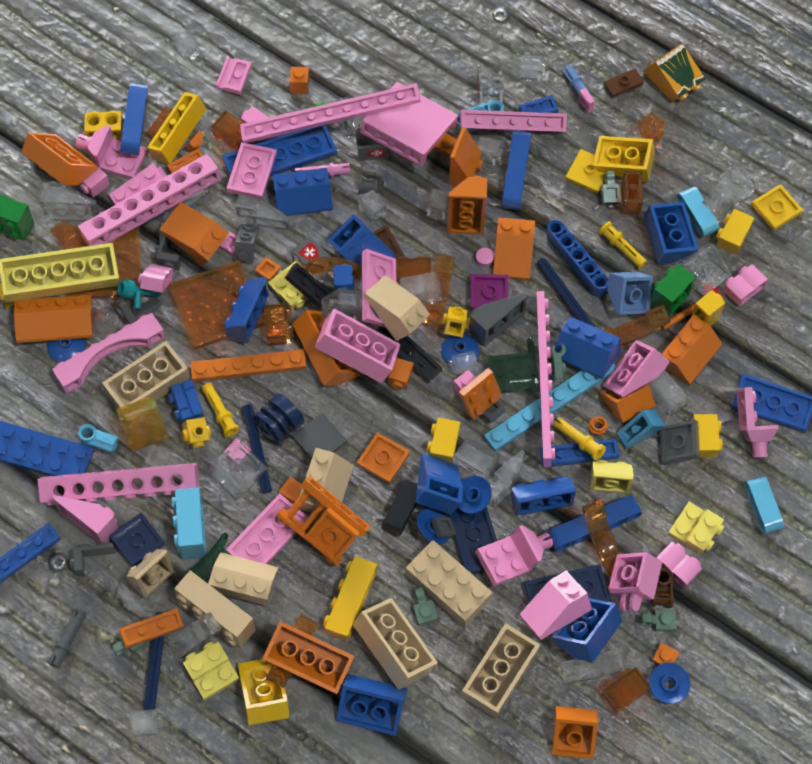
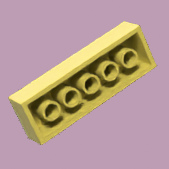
(58, 272)

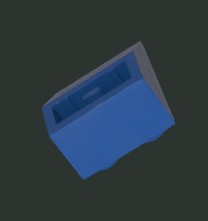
(356, 237)
(438, 484)

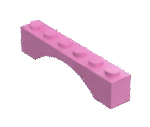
(73, 372)

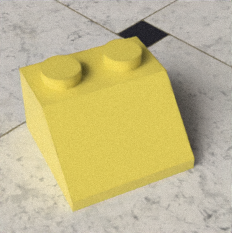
(611, 476)

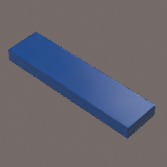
(571, 453)
(27, 551)

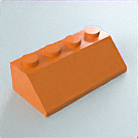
(58, 158)
(467, 206)
(54, 318)
(330, 370)
(308, 657)

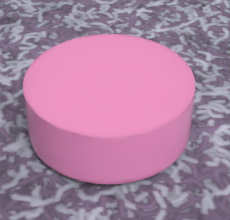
(484, 257)

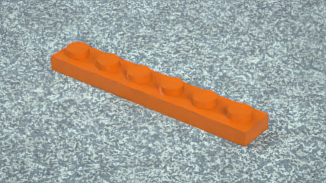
(248, 365)

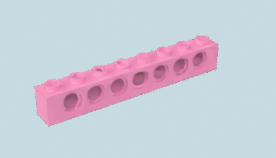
(150, 202)
(188, 472)

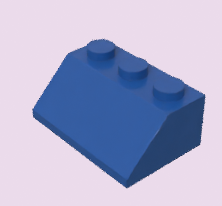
(303, 192)
(670, 232)
(247, 309)
(588, 347)
(542, 495)
(590, 632)
(371, 704)

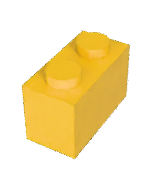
(735, 231)
(709, 307)
(709, 431)
(444, 439)

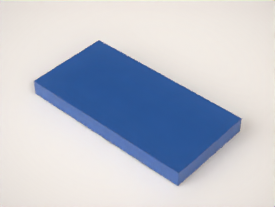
(778, 403)

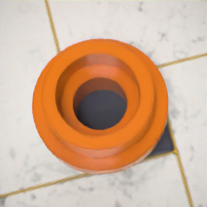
(598, 420)

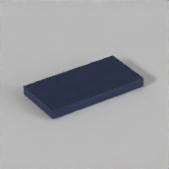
(472, 533)
(589, 578)

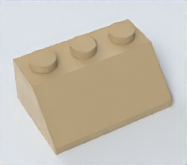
(329, 471)
(243, 578)

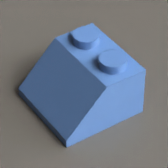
(630, 292)

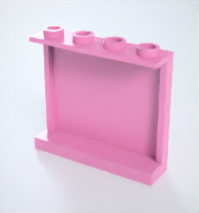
(411, 128)

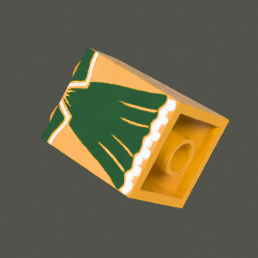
(675, 74)

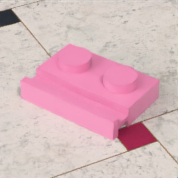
(234, 75)

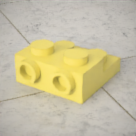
(286, 291)
(697, 528)
(210, 670)

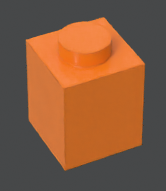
(299, 80)
(400, 374)

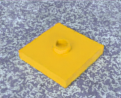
(583, 173)
(777, 207)

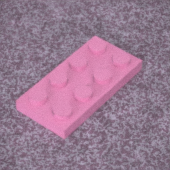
(373, 269)
(266, 534)

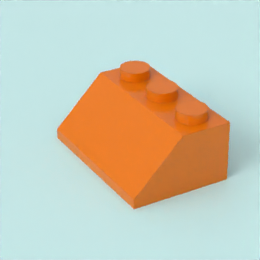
(691, 349)

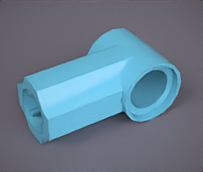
(99, 439)

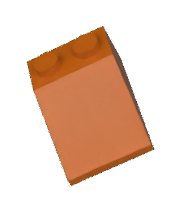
(464, 159)
(193, 232)
(514, 248)

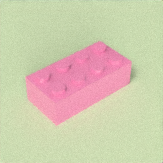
(357, 346)

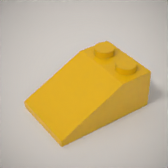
(624, 155)
(262, 698)

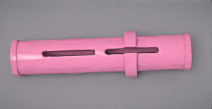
(333, 169)

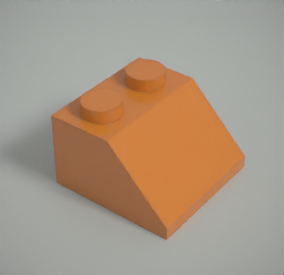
(629, 406)
(574, 732)

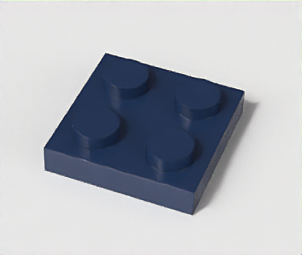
(136, 539)

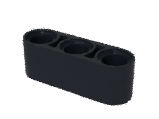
(401, 509)

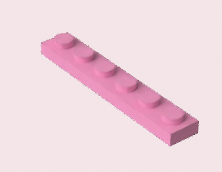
(513, 120)

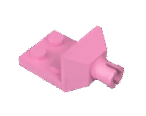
(106, 154)
(747, 417)
(513, 555)

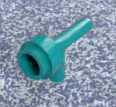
(128, 289)

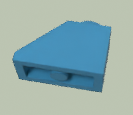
(640, 428)

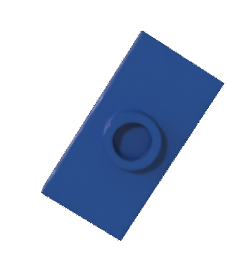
(542, 105)

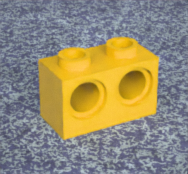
(103, 119)

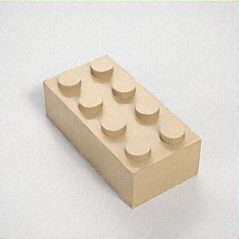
(147, 376)
(448, 583)
(202, 598)
(395, 643)
(500, 670)

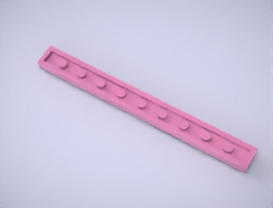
(330, 113)
(545, 384)

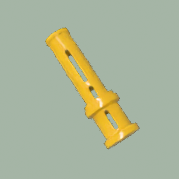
(616, 239)
(223, 416)
(585, 443)

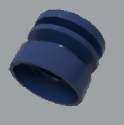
(278, 419)

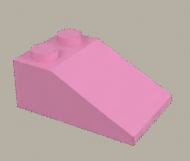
(636, 369)
(89, 517)
(556, 605)

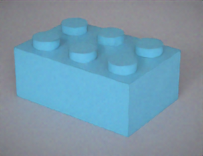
(189, 523)

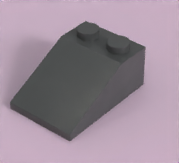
(496, 317)

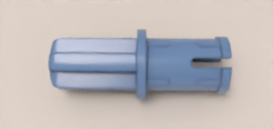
(574, 79)

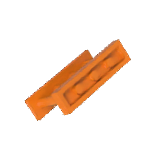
(326, 500)

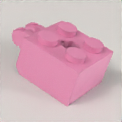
(634, 579)

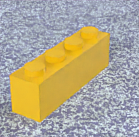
(177, 128)
(350, 599)

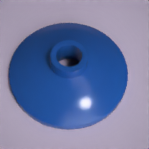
(451, 343)
(62, 352)
(471, 487)
(425, 525)
(676, 675)

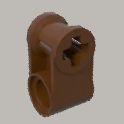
(664, 591)

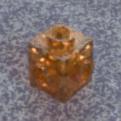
(651, 121)

